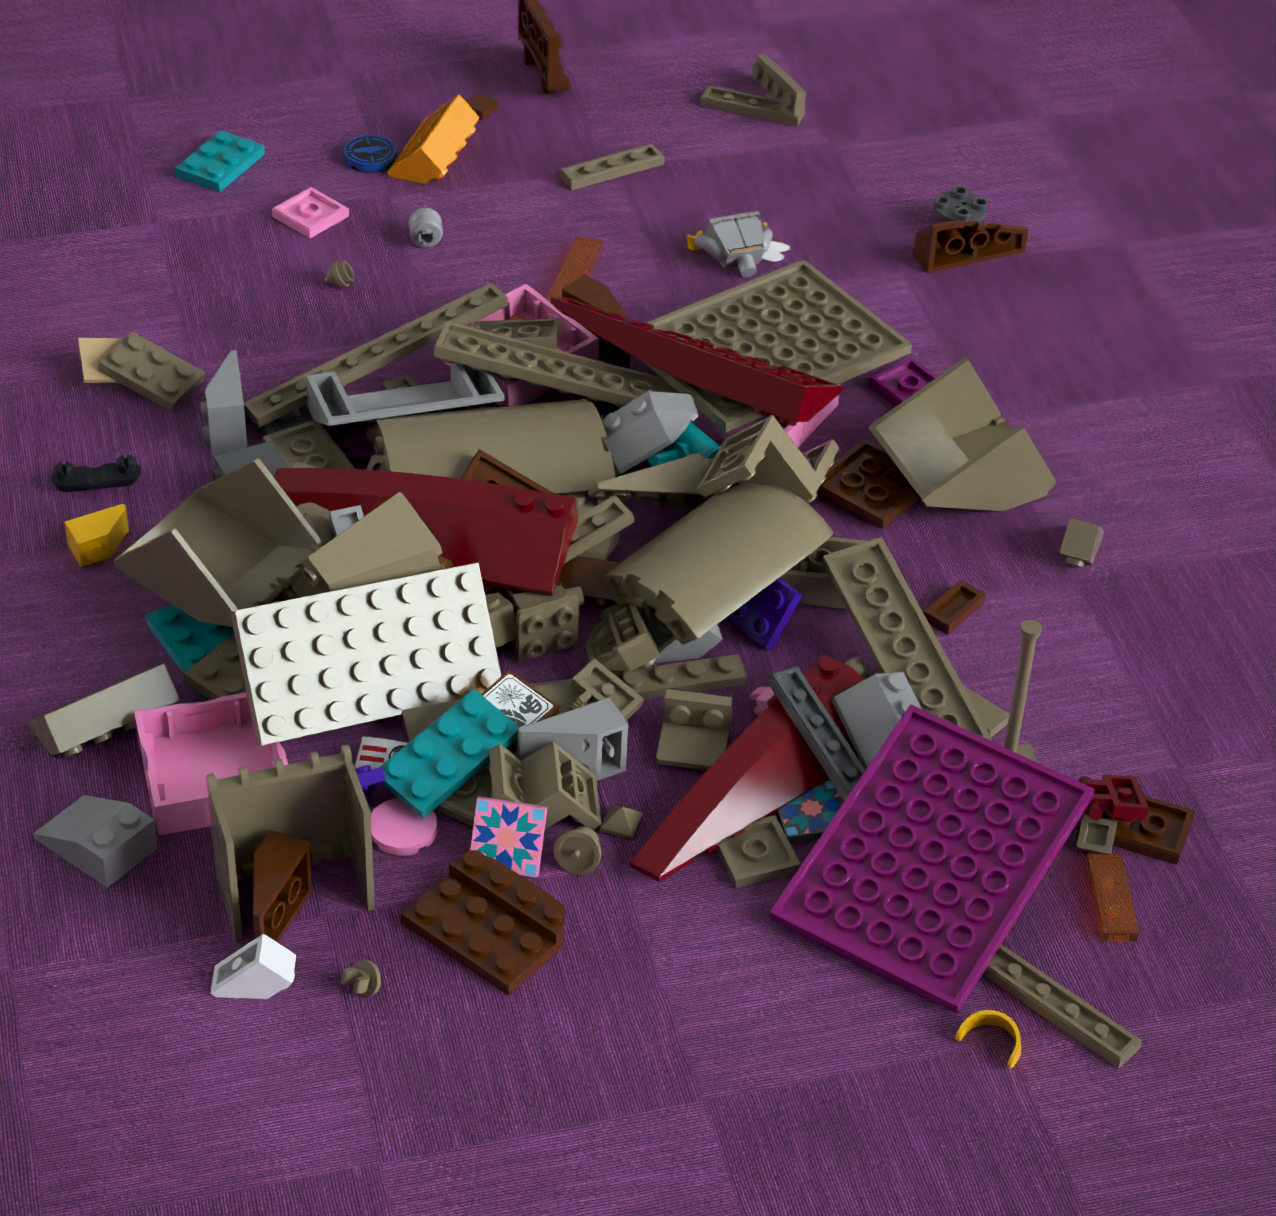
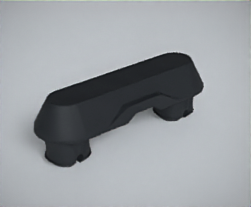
(71, 478)

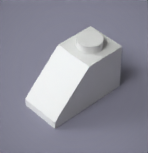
(254, 971)

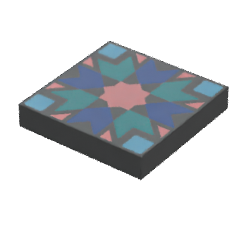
(810, 813)

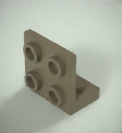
(546, 628)
(693, 729)

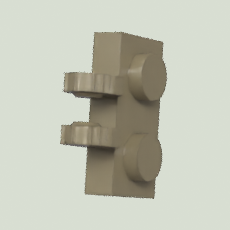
(599, 683)

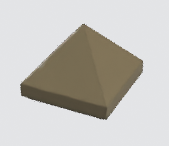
(621, 821)

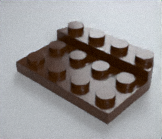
(541, 46)
(489, 920)

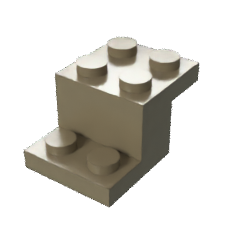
(548, 780)

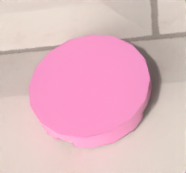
(400, 830)

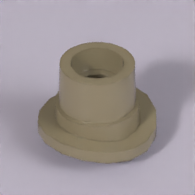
(578, 851)

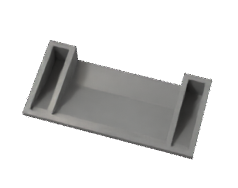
(332, 406)

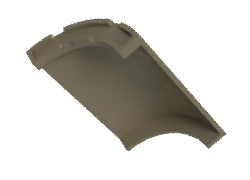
(546, 442)

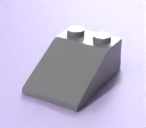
(225, 409)
(100, 837)

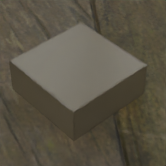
(1096, 835)

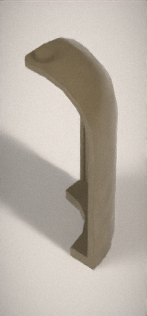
(718, 557)

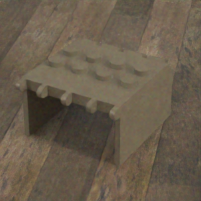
(306, 800)

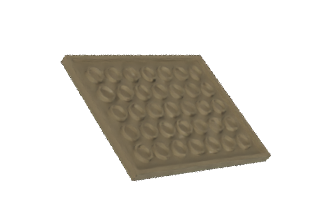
(790, 321)

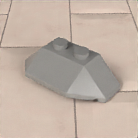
(646, 427)

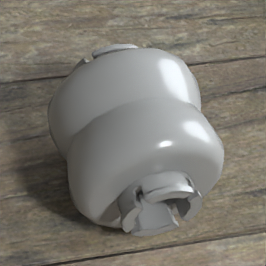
(425, 227)

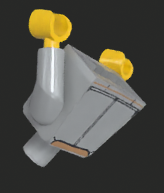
(734, 241)

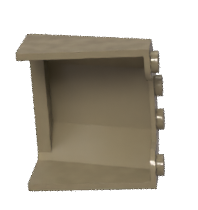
(375, 549)

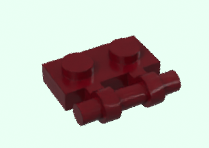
(1119, 796)

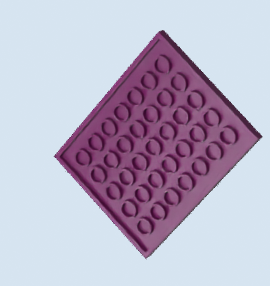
(932, 857)

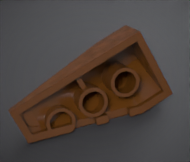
(965, 243)

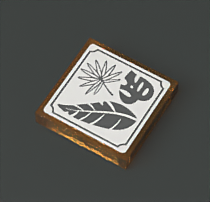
(519, 701)

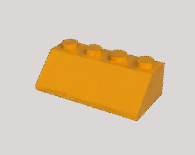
(435, 143)

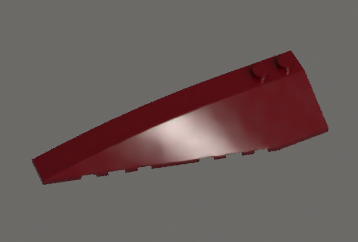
(747, 379)
(508, 530)
(748, 781)

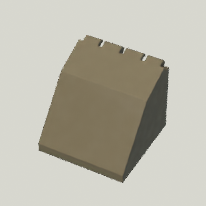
(960, 449)
(224, 547)

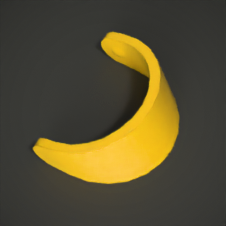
(995, 1018)

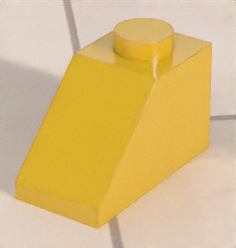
(97, 534)

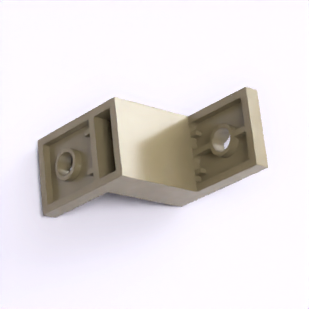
(768, 457)

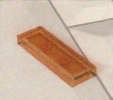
(1112, 897)

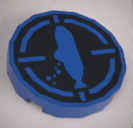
(370, 153)

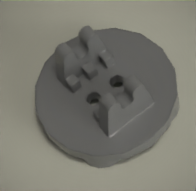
(960, 205)

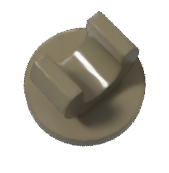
(364, 978)

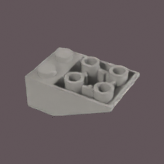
(590, 734)

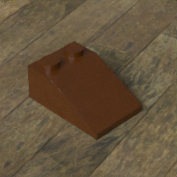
(597, 294)
(280, 882)

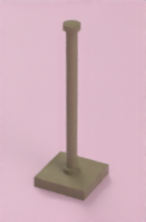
(1030, 631)

